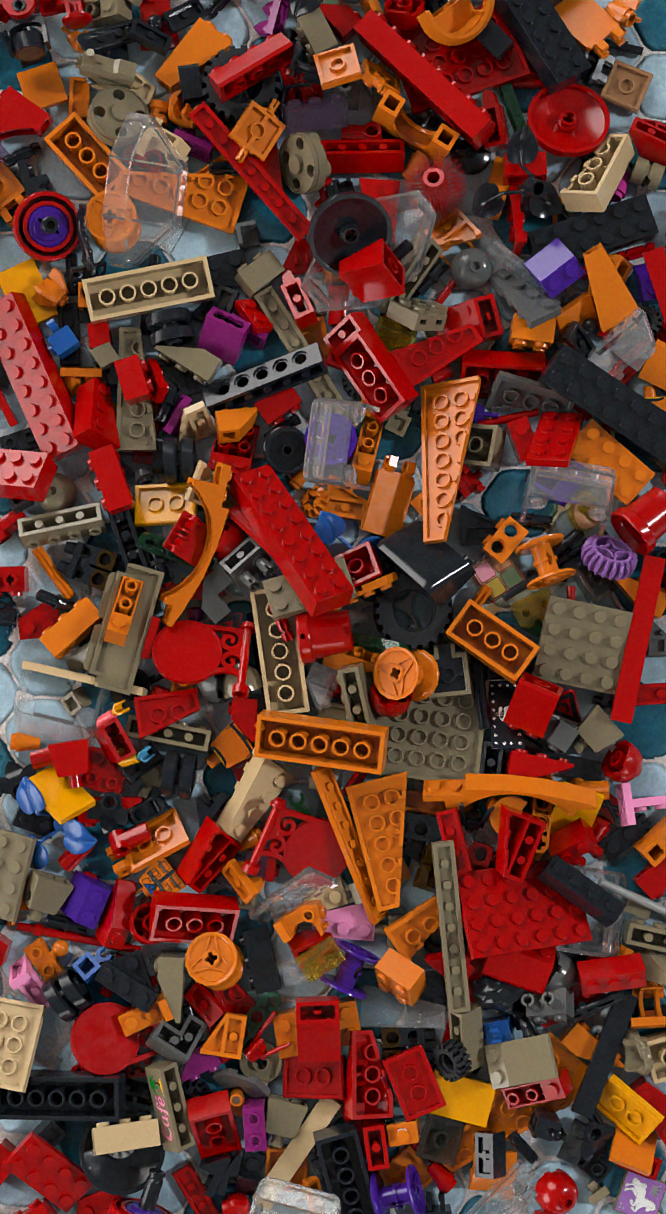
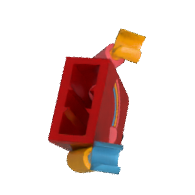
(115, 741)

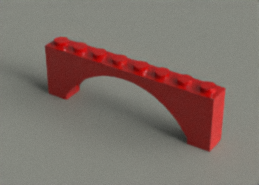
(21, 116)

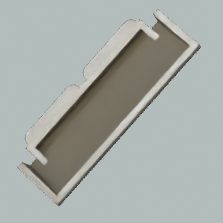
(112, 663)

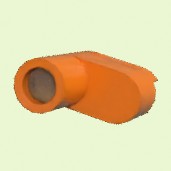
(237, 1099)

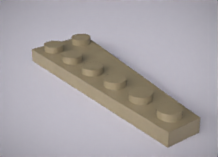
(136, 421)

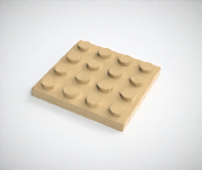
(19, 1038)

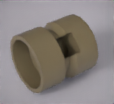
(646, 174)

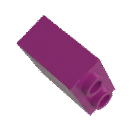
(223, 338)
(254, 1124)

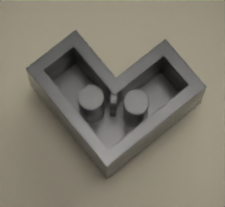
(558, 735)
(176, 1043)

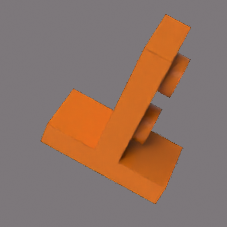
(136, 1019)

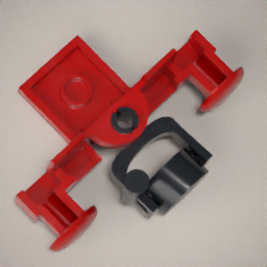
(31, 44)

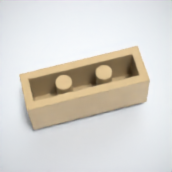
(125, 1135)

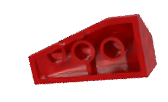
(366, 1080)

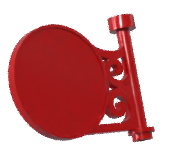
(193, 653)
(306, 844)
(101, 1042)

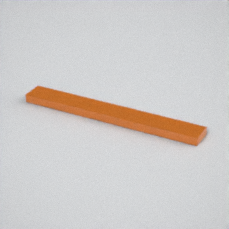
(347, 839)

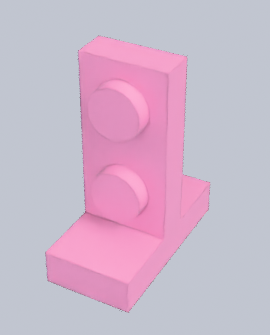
(628, 806)
(27, 980)

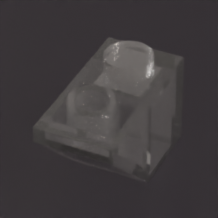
(321, 684)

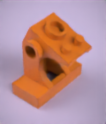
(288, 923)
(648, 1018)

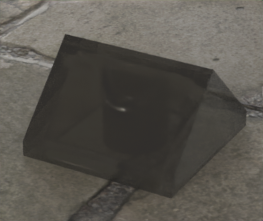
(592, 586)
(440, 1139)

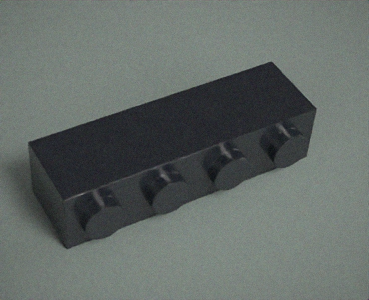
(581, 891)

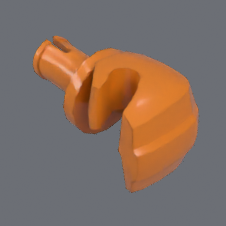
(179, 112)

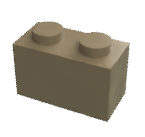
(259, 273)

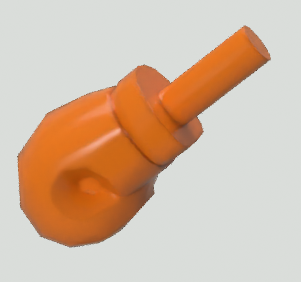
(72, 38)

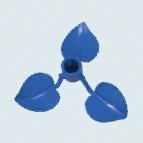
(332, 526)
(76, 837)

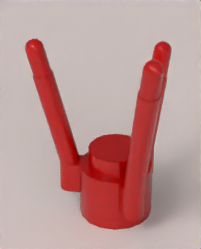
(257, 1048)

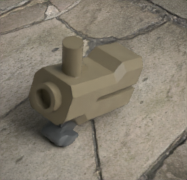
(106, 70)

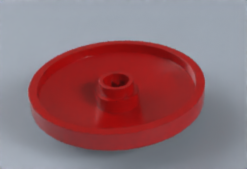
(569, 120)

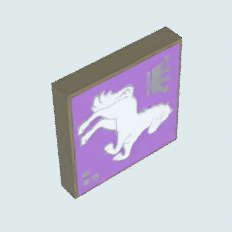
(639, 1194)

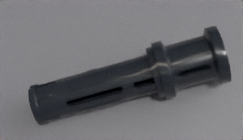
(586, 1009)

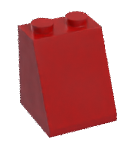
(373, 273)
(532, 705)

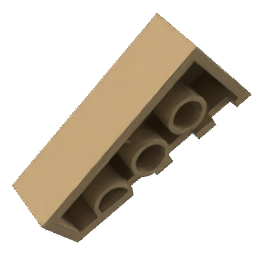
(600, 177)
(252, 796)

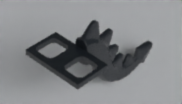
(87, 252)

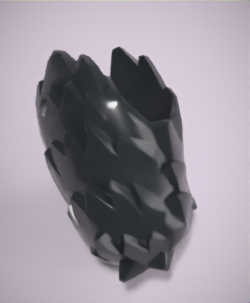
(498, 996)

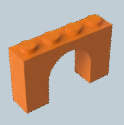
(397, 124)

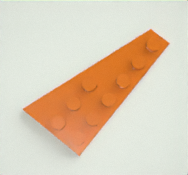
(214, 200)

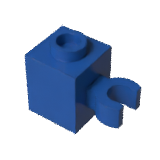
(63, 340)
(88, 966)
(498, 1029)

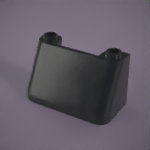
(431, 566)

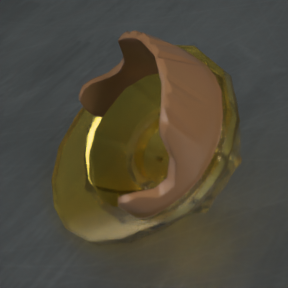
(580, 518)

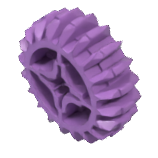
(608, 557)

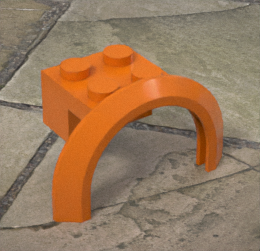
(456, 21)

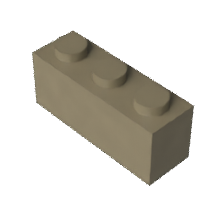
(468, 1029)

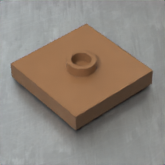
(626, 86)

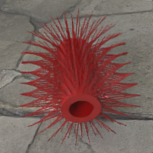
(435, 185)

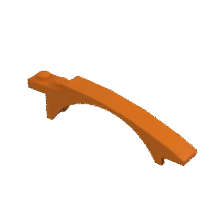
(211, 497)
(479, 786)

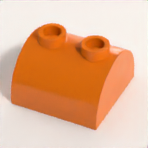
(509, 800)

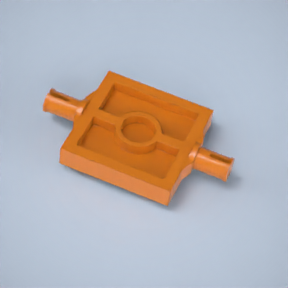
(377, 76)
(257, 130)

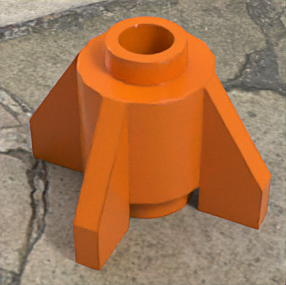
(624, 12)
(52, 290)

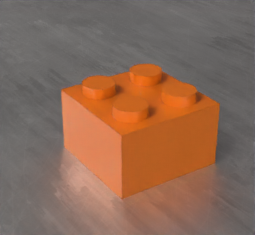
(538, 338)
(400, 977)

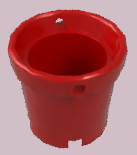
(642, 521)
(323, 635)

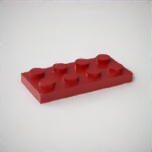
(555, 439)
(48, 1171)

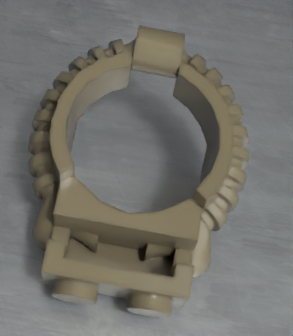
(637, 1053)

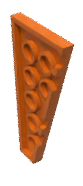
(379, 821)

